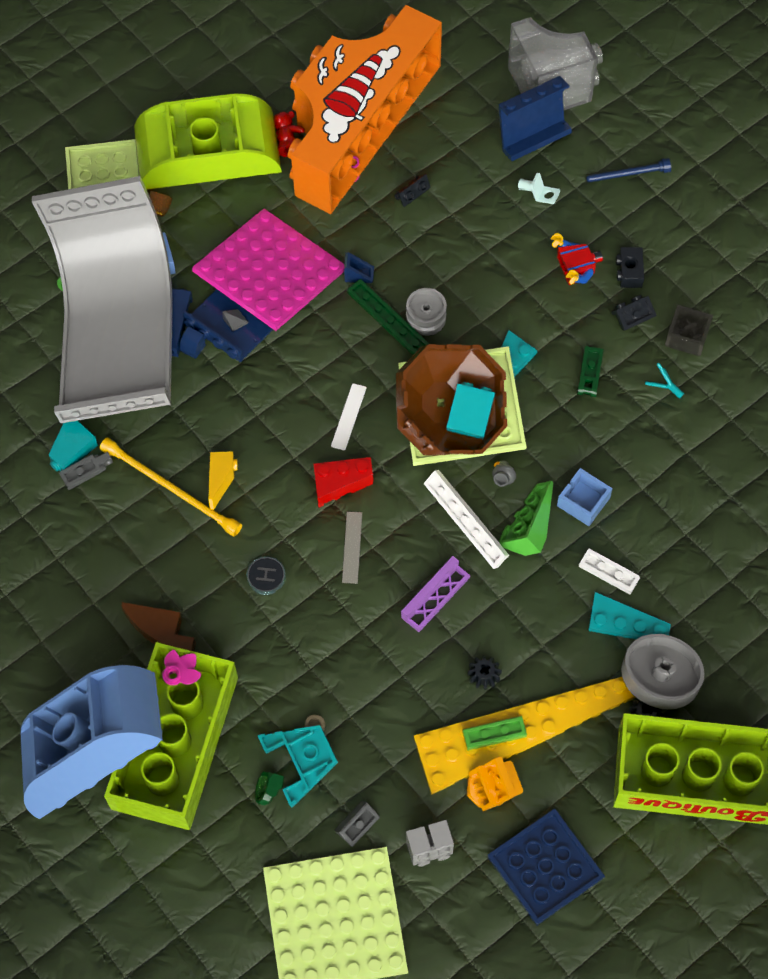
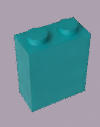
(470, 410)

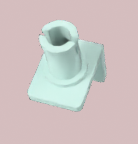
(538, 189)

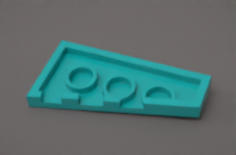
(623, 621)

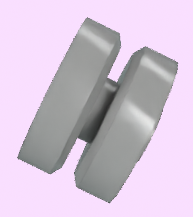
(426, 311)

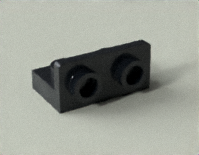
(635, 312)

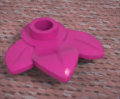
(182, 666)

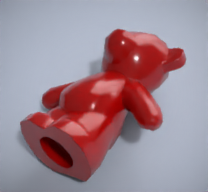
(285, 131)

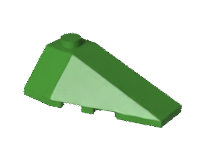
(531, 524)

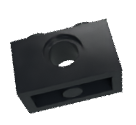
(633, 276)

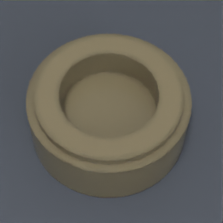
(315, 720)

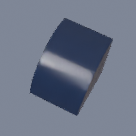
(192, 342)

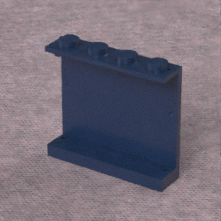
(533, 119)
(209, 321)

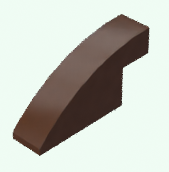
(158, 625)

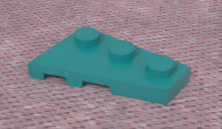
(520, 351)

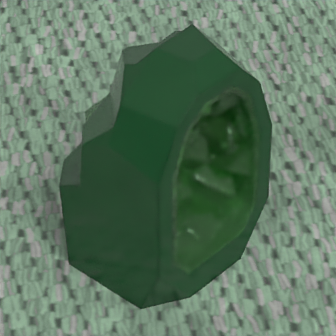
(268, 787)

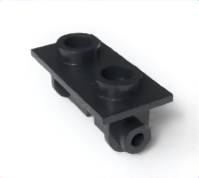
(414, 190)

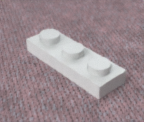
(609, 571)

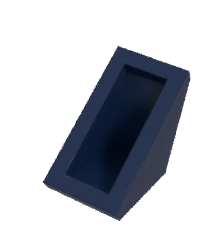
(357, 269)

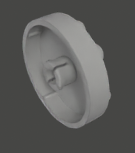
(662, 671)

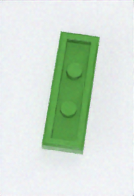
(494, 733)

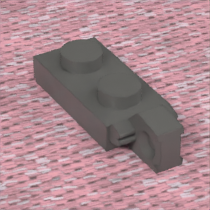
(85, 469)

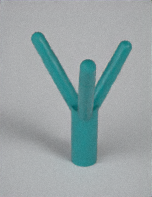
(671, 386)

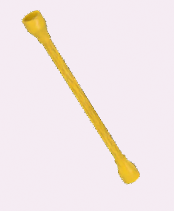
(230, 525)

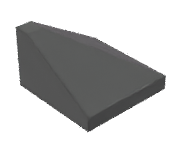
(234, 319)

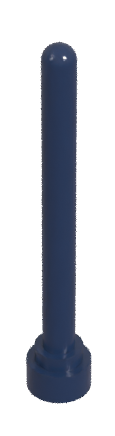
(662, 166)

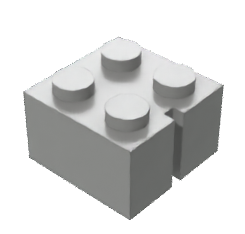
(432, 846)

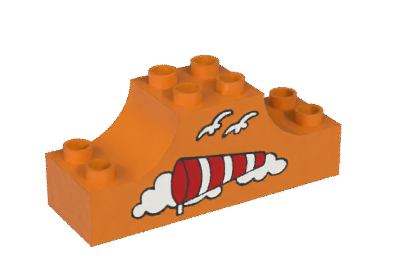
(355, 100)

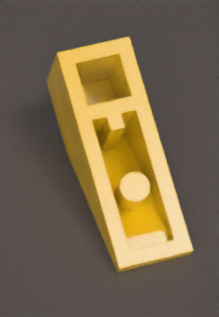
(220, 475)

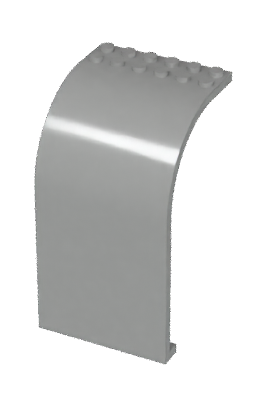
(113, 298)

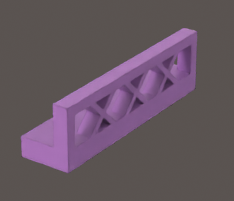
(427, 592)

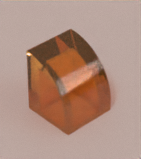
(160, 202)

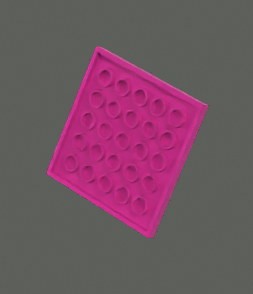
(269, 269)

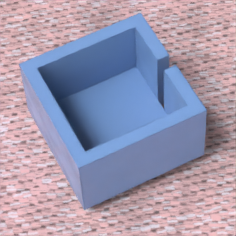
(586, 497)

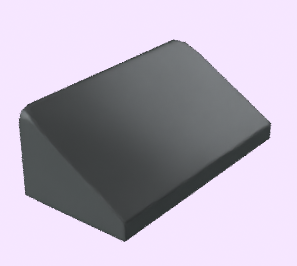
(357, 823)

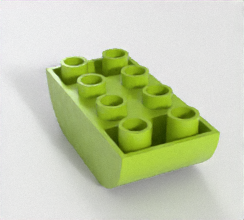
(206, 140)

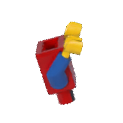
(576, 260)

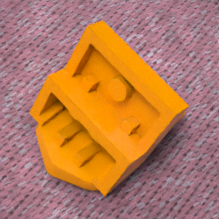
(493, 783)

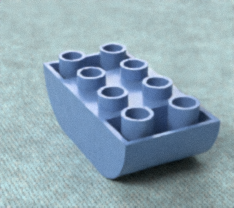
(87, 734)

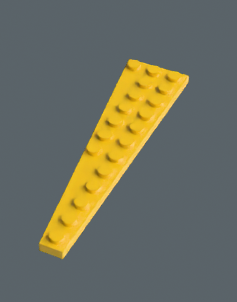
(445, 750)

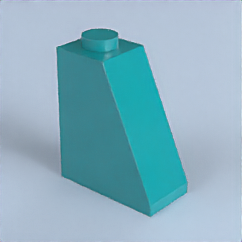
(71, 445)

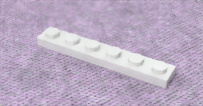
(466, 519)

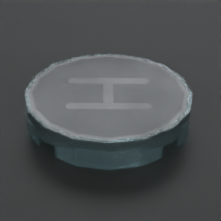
(266, 575)

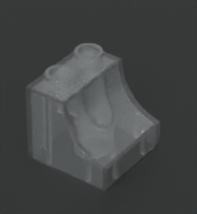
(543, 55)

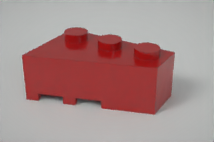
(341, 477)

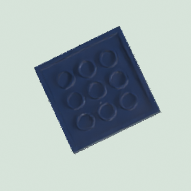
(545, 866)

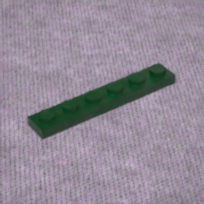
(386, 316)

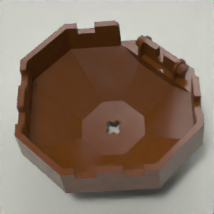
(435, 374)

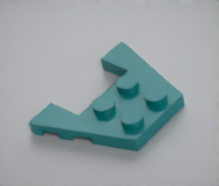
(309, 753)

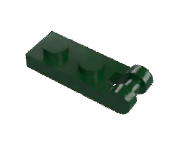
(590, 371)

